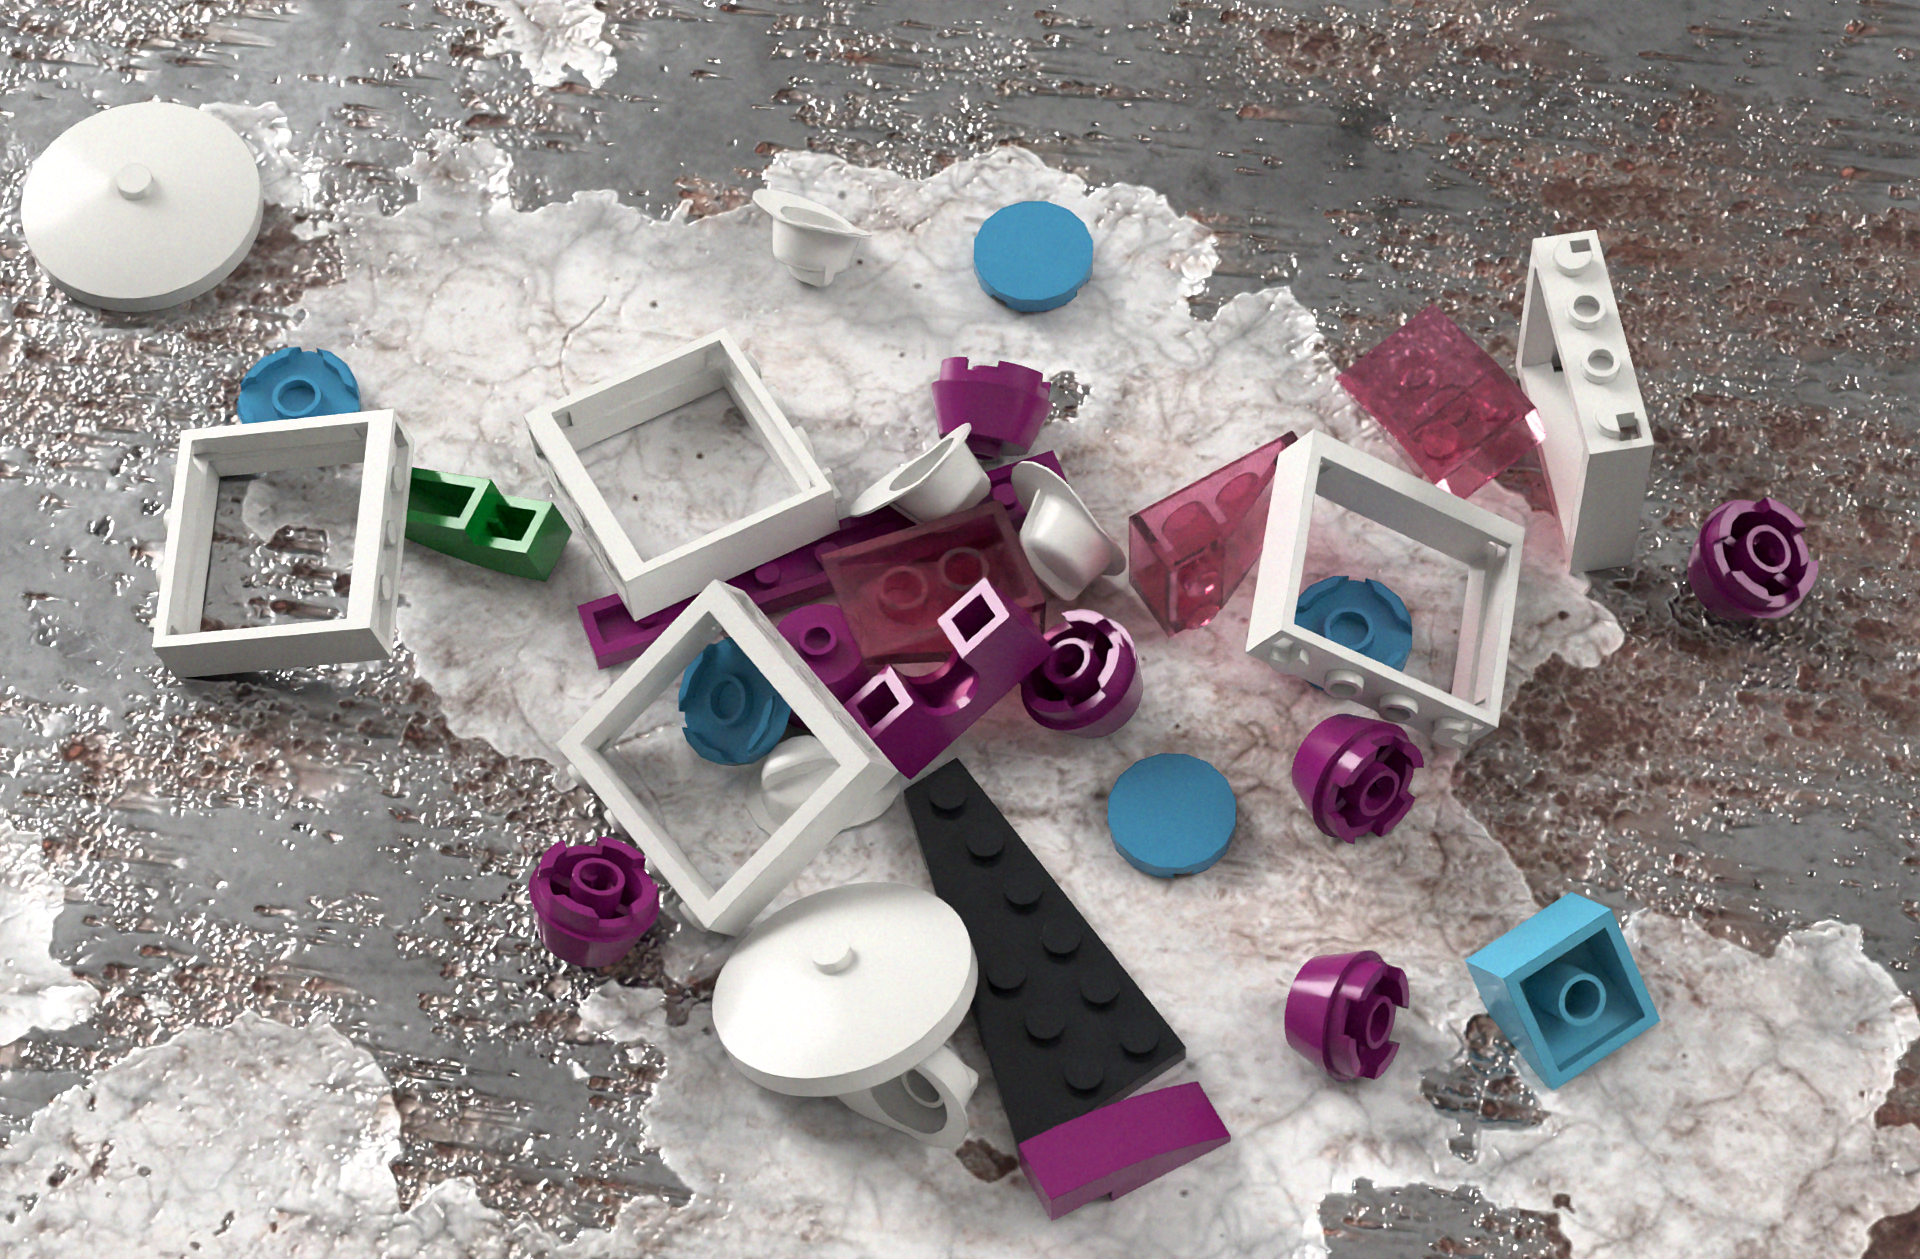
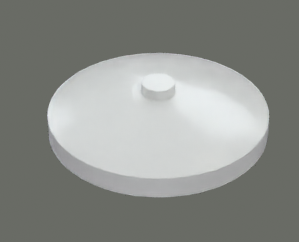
(142, 206)
(845, 989)

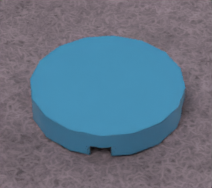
(1033, 256)
(297, 386)
(1358, 616)
(730, 706)
(1171, 815)

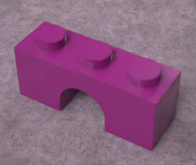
(924, 714)

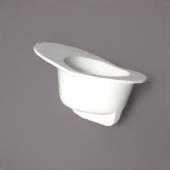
(809, 236)
(931, 485)
(1060, 533)
(793, 775)
(923, 1100)

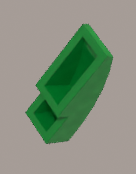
(482, 526)

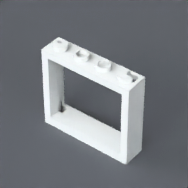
(650, 391)
(270, 446)
(1588, 472)
(1424, 514)
(793, 846)

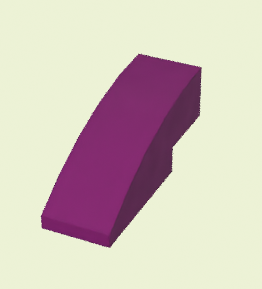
(1120, 1147)

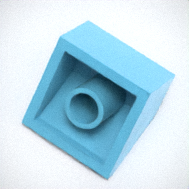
(1564, 988)

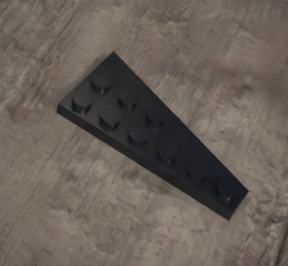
(1049, 995)

